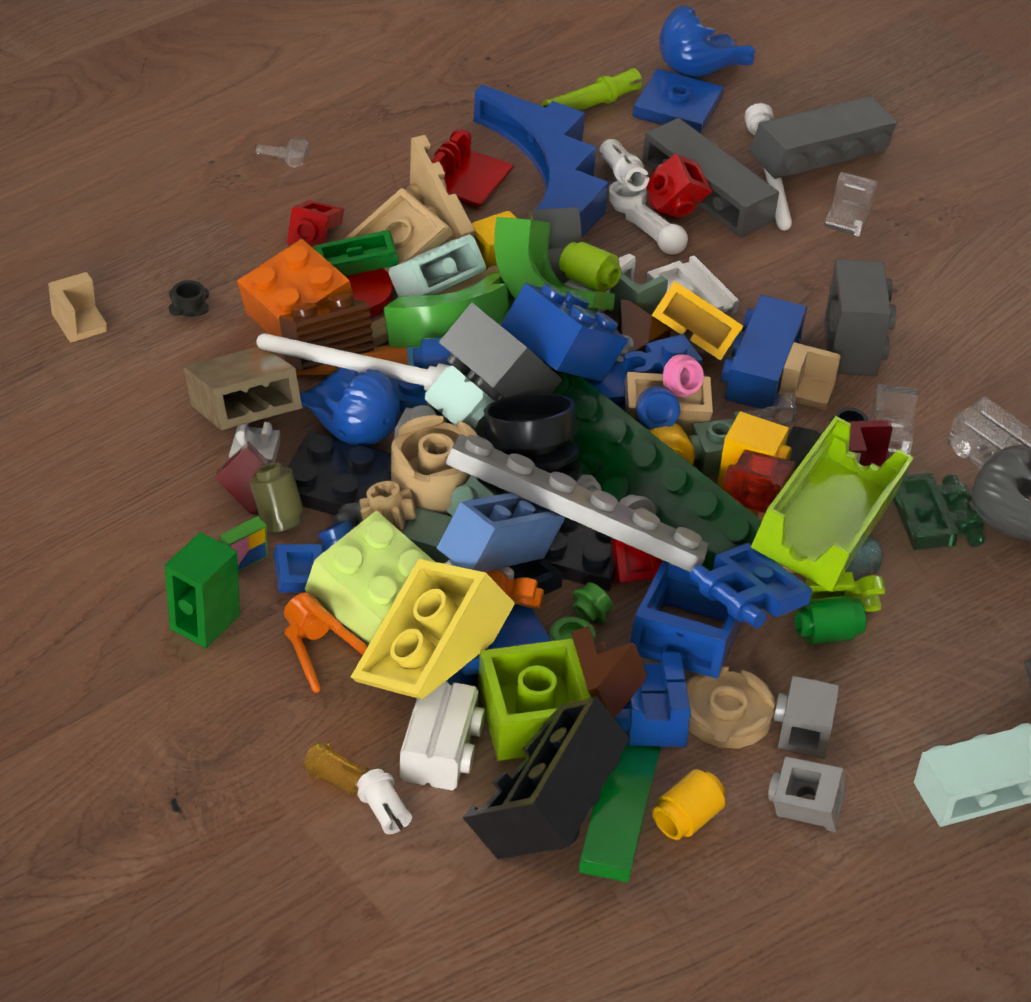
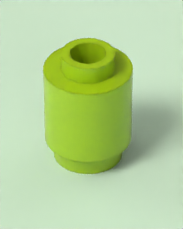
(590, 266)

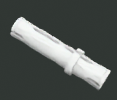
(624, 165)

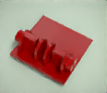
(467, 172)

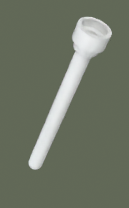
(753, 115)
(350, 360)

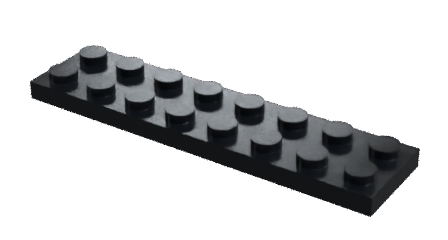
(341, 473)

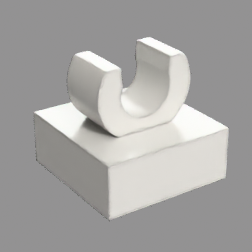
(263, 439)

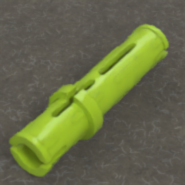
(605, 90)

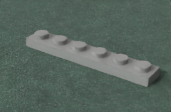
(562, 495)

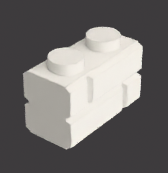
(440, 735)

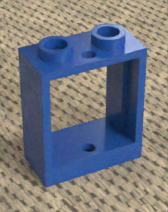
(701, 645)

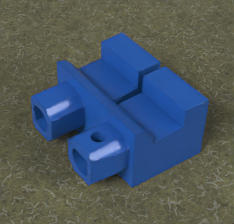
(660, 707)

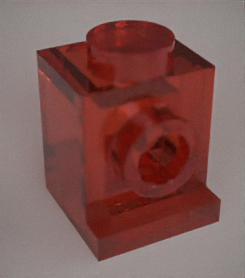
(757, 479)

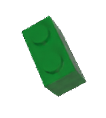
(202, 589)

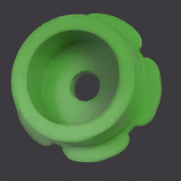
(592, 603)

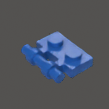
(760, 581)

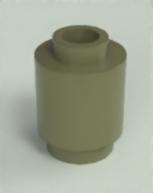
(276, 497)

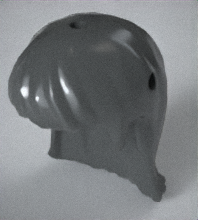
(1004, 490)

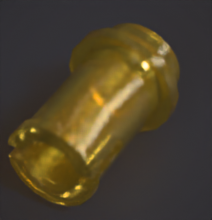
(333, 767)

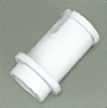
(378, 791)

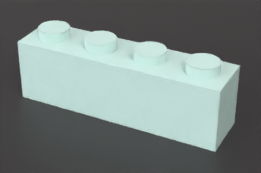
(976, 775)

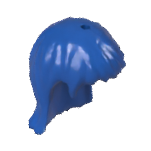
(691, 52)
(355, 405)

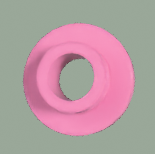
(691, 375)

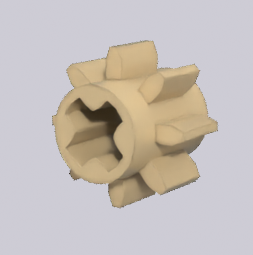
(390, 502)

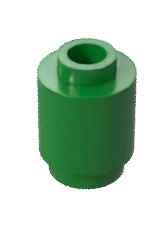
(830, 620)

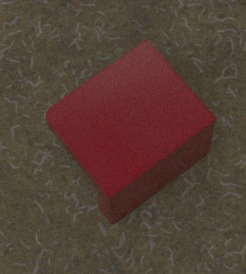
(871, 440)
(237, 472)

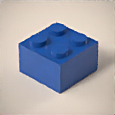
(565, 331)

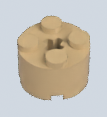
(420, 461)

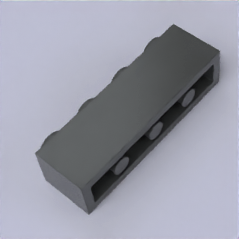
(822, 137)
(738, 195)

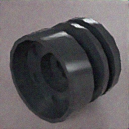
(536, 428)

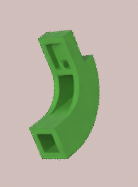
(524, 258)
(433, 315)

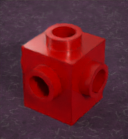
(677, 186)

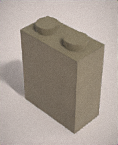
(242, 387)

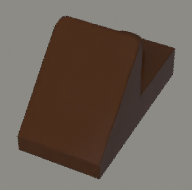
(611, 673)

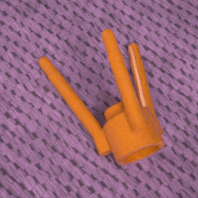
(313, 621)

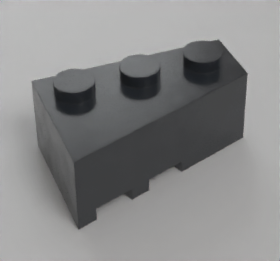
(555, 784)

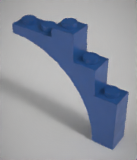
(554, 145)

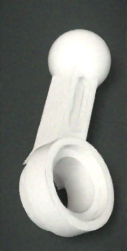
(670, 237)

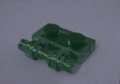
(926, 516)

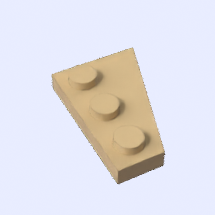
(430, 189)

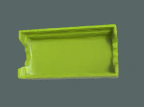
(828, 508)

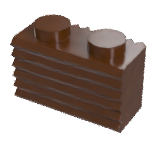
(338, 324)

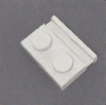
(700, 281)

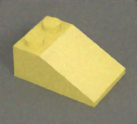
(433, 629)

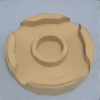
(729, 709)

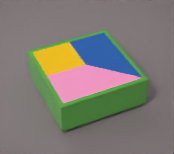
(249, 541)

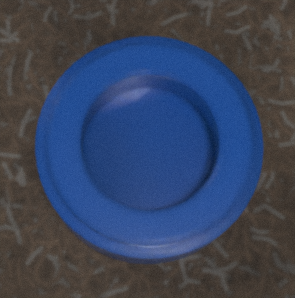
(657, 407)

